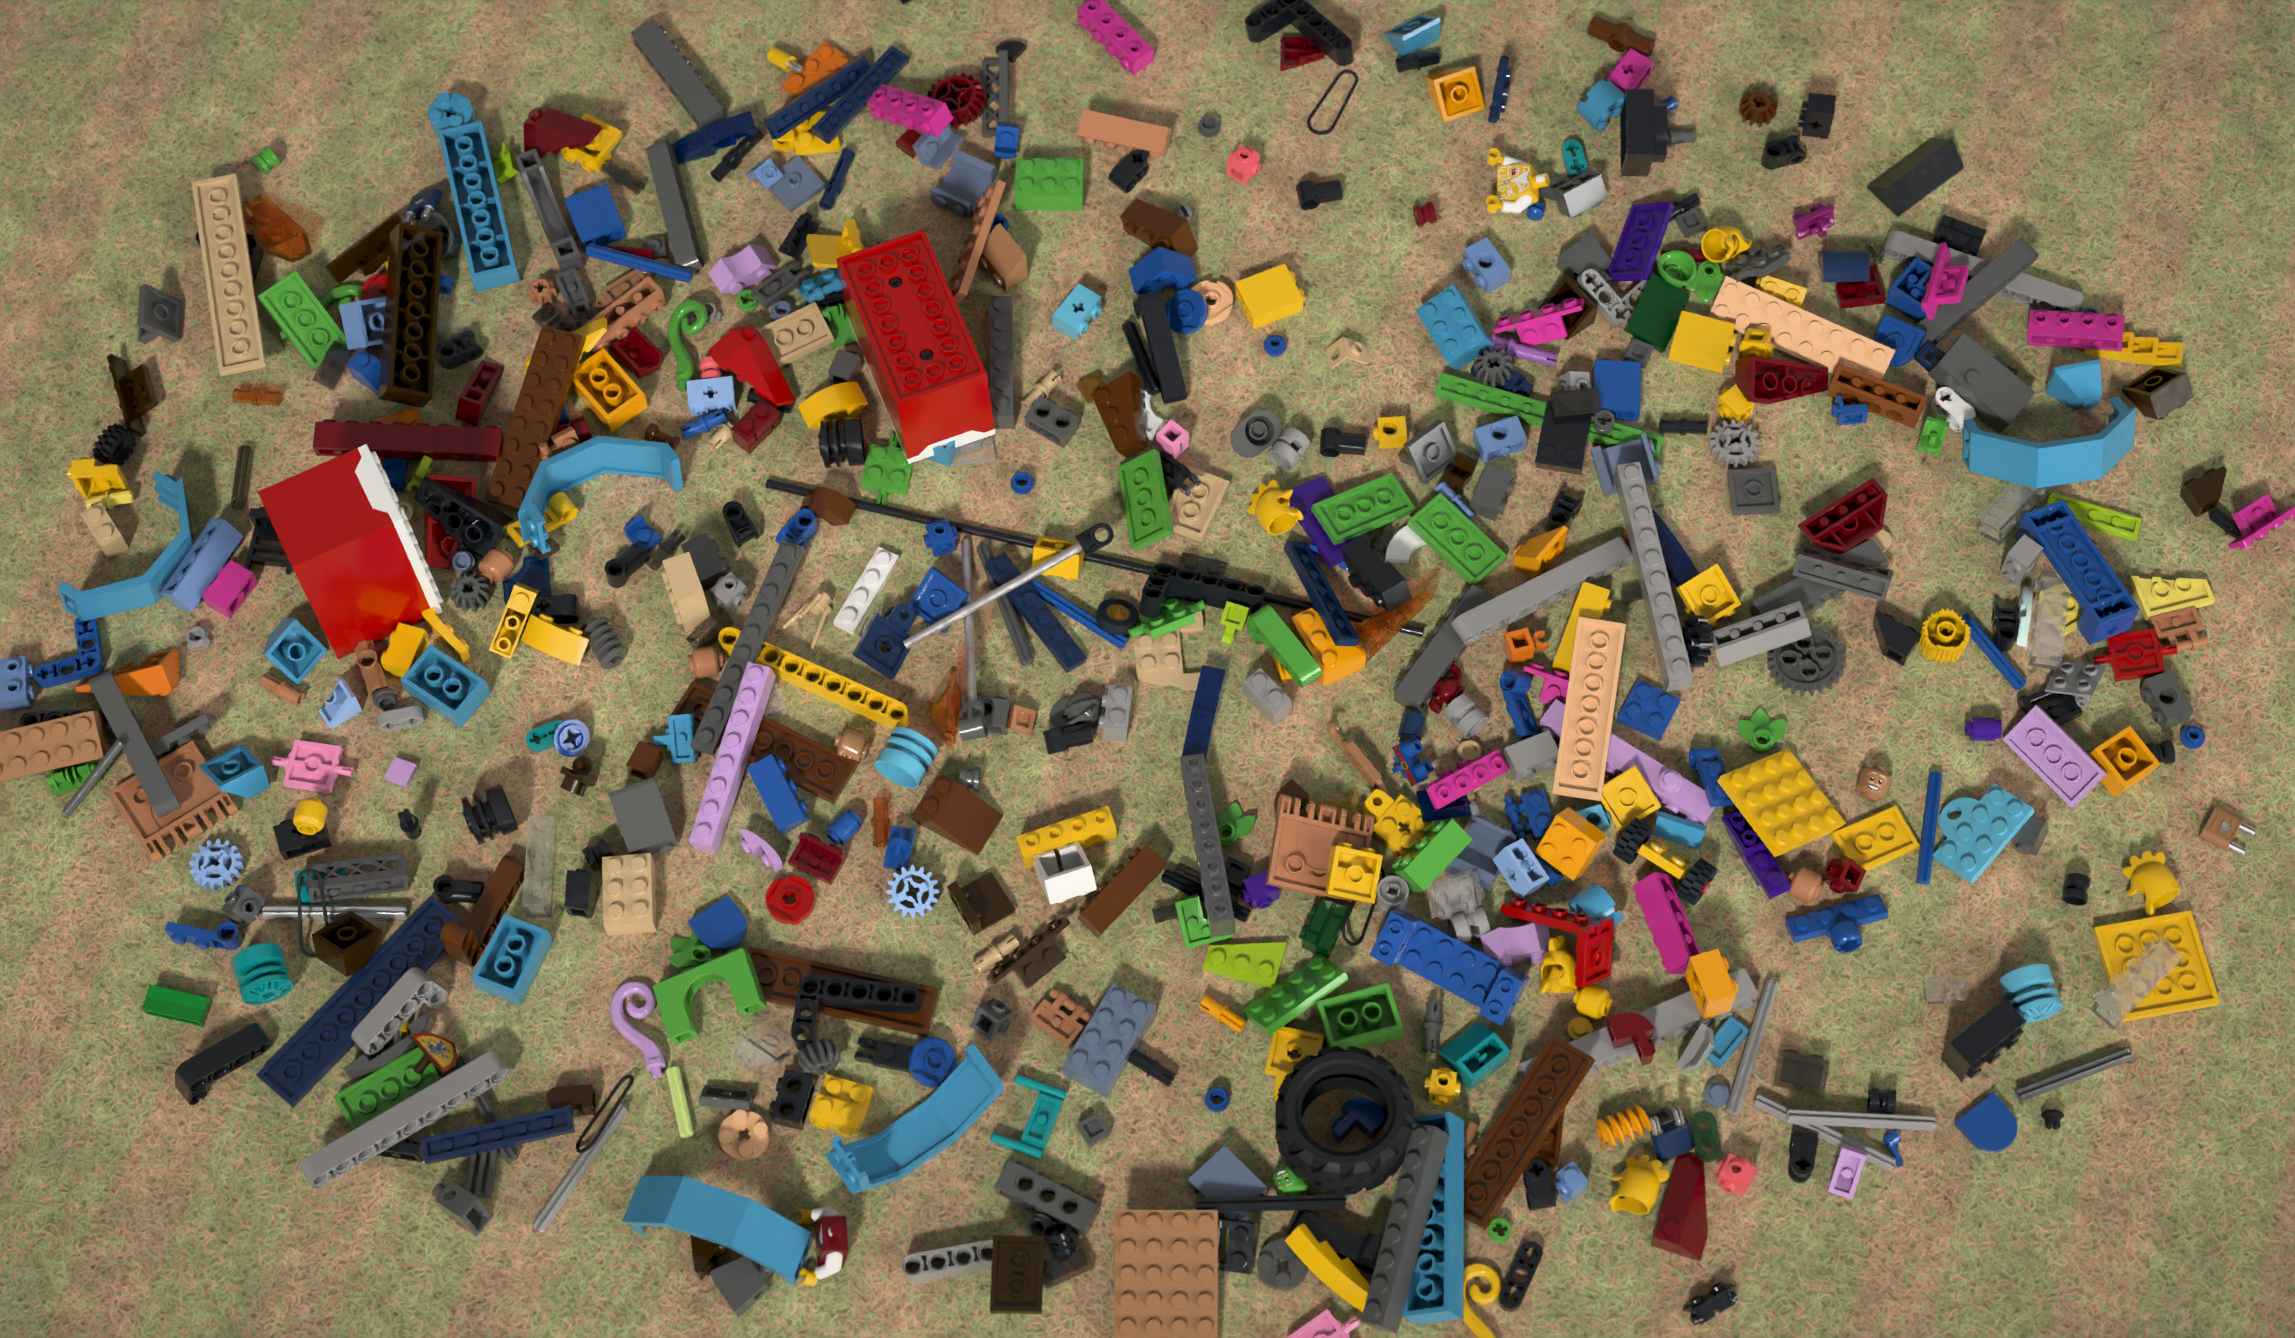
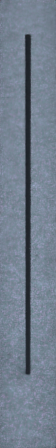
(1029, 543)

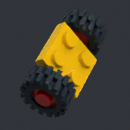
(1696, 877)

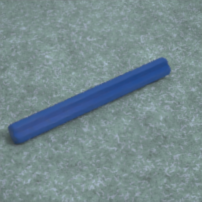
(639, 263)
(1076, 613)
(1929, 828)

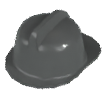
(450, 238)
(1255, 433)
(1073, 706)

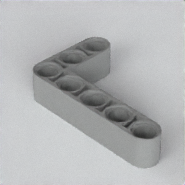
(950, 1256)

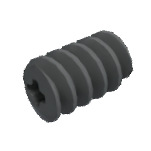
(604, 642)

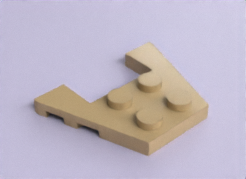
(1160, 658)

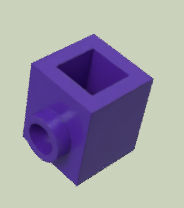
(1258, 893)

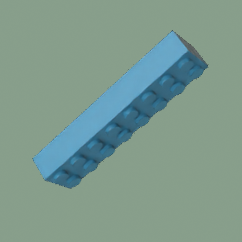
(478, 206)
(1438, 1273)

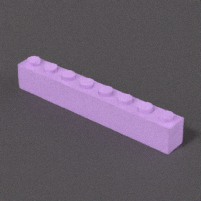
(732, 758)
(1687, 803)

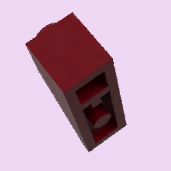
(478, 393)

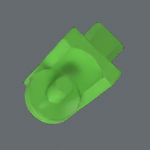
(1933, 434)

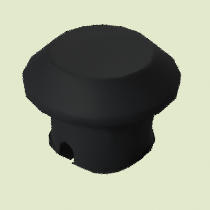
(2052, 1118)

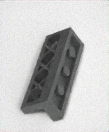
(1002, 93)
(1842, 572)
(358, 882)

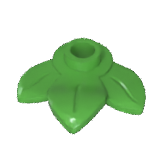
(1706, 284)
(1762, 728)
(1233, 822)
(688, 951)

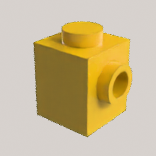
(1734, 405)

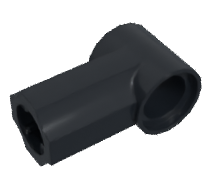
(1313, 194)
(1335, 442)
(626, 564)
(1062, 738)
(460, 891)

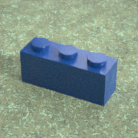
(779, 793)

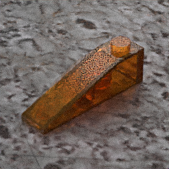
(276, 230)
(1382, 627)
(945, 708)

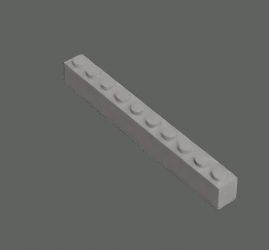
(1653, 577)
(1669, 1020)

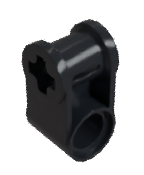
(1784, 152)
(1129, 171)
(459, 349)
(1563, 511)
(740, 527)
(562, 608)
(2005, 623)
(1803, 1153)
(1538, 1189)

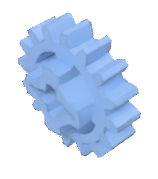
(213, 875)
(901, 896)

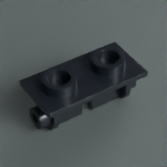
(796, 239)
(1701, 1306)

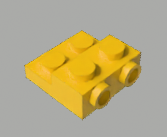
(594, 155)
(96, 479)
(1709, 595)
(1353, 873)
(841, 1105)

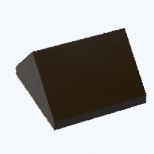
(1575, 321)

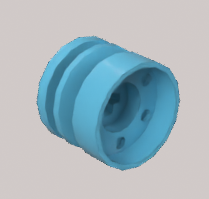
(906, 757)
(2032, 992)

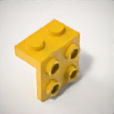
(826, 248)

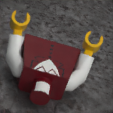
(830, 1242)

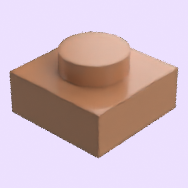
(1021, 720)

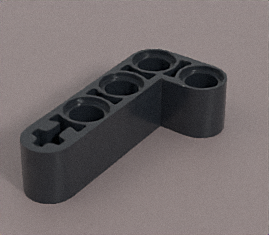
(219, 1060)
(1360, 1250)

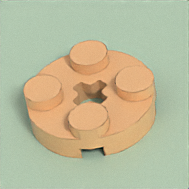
(1223, 297)
(744, 1149)

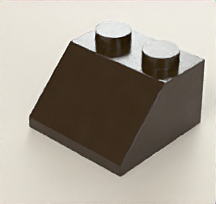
(2159, 392)
(346, 943)

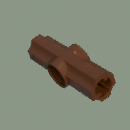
(1620, 36)

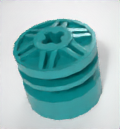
(261, 973)

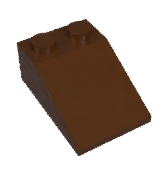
(957, 814)

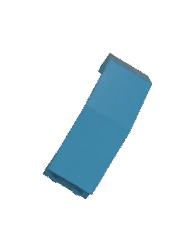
(2053, 461)
(586, 462)
(145, 589)
(922, 1130)
(722, 1219)

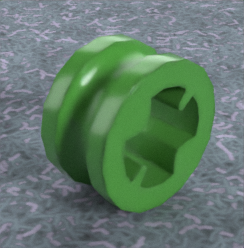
(750, 306)
(1503, 1224)

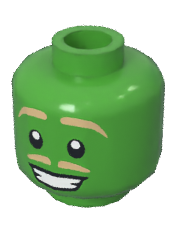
(1287, 1183)

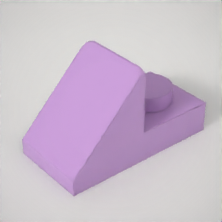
(1847, 1171)

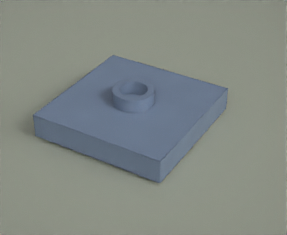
(796, 184)

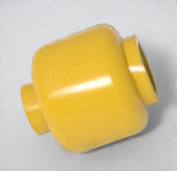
(310, 815)
(1593, 1002)

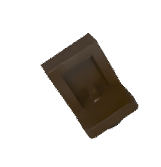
(1460, 471)

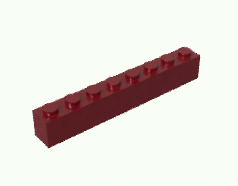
(409, 441)

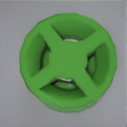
(265, 160)

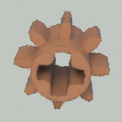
(542, 292)

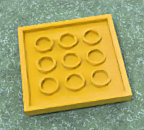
(1781, 802)
(2186, 987)

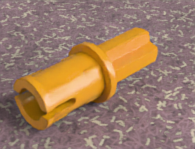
(1222, 1013)

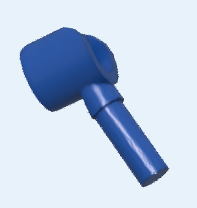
(1890, 1141)

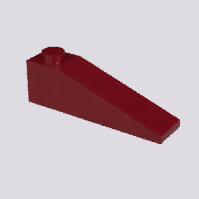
(1775, 380)

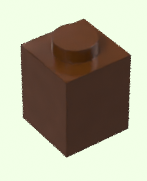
(645, 760)

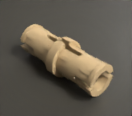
(1041, 389)
(995, 954)

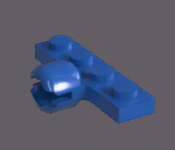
(1838, 922)

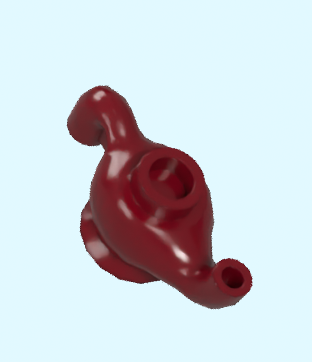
(1447, 689)

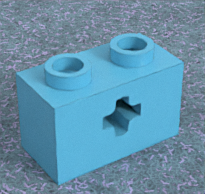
(1077, 311)

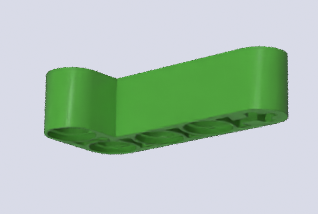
(1268, 628)

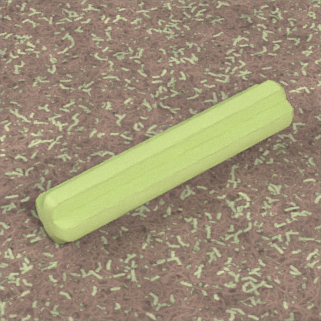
(679, 1102)

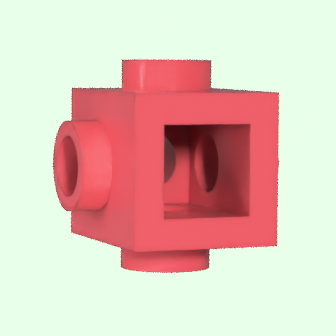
(1243, 164)
(1735, 1174)

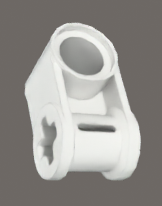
(1953, 408)

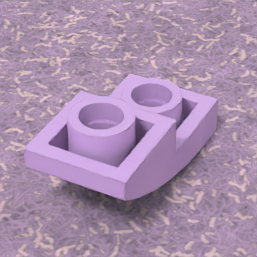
(759, 847)

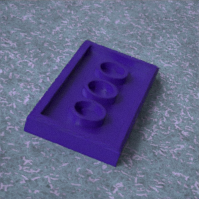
(1640, 241)
(1303, 499)

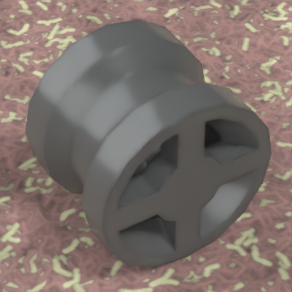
(970, 777)

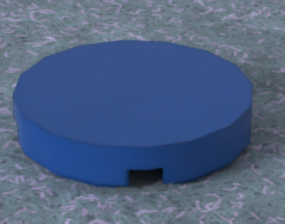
(1186, 311)
(931, 1061)

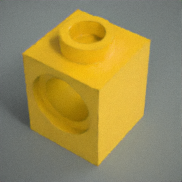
(1394, 424)

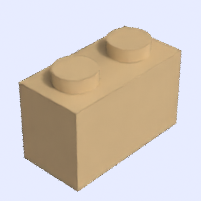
(104, 530)

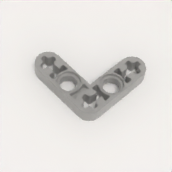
(1614, 304)

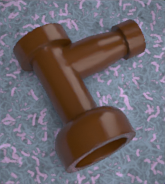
(653, 433)

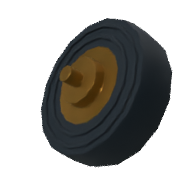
(1116, 616)

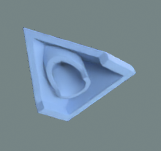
(340, 705)

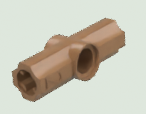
(373, 673)

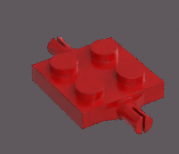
(2135, 655)

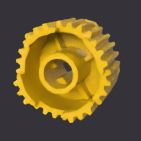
(1943, 636)

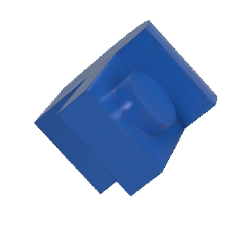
(1361, 1114)

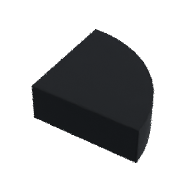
(1014, 49)

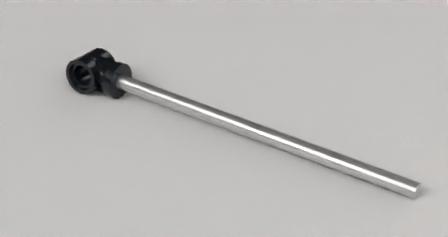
(1086, 543)

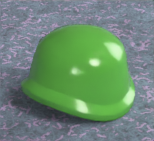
(1676, 268)

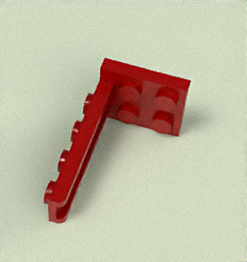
(1593, 937)

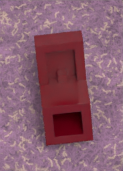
(1632, 1029)

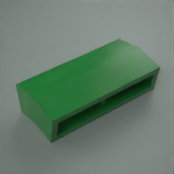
(176, 1005)

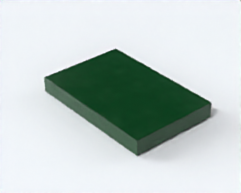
(1656, 312)

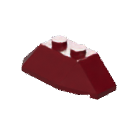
(1848, 519)

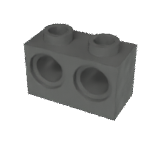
(1049, 425)

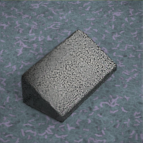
(709, 630)

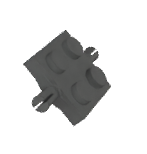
(1757, 262)

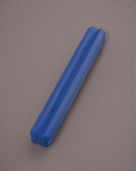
(1994, 653)

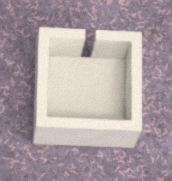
(1073, 881)

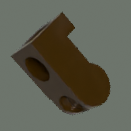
(574, 1096)

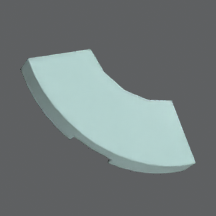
(2025, 609)

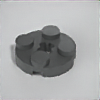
(1268, 1265)

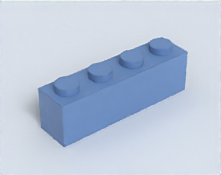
(201, 564)

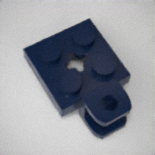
(892, 630)

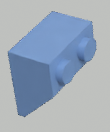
(363, 322)

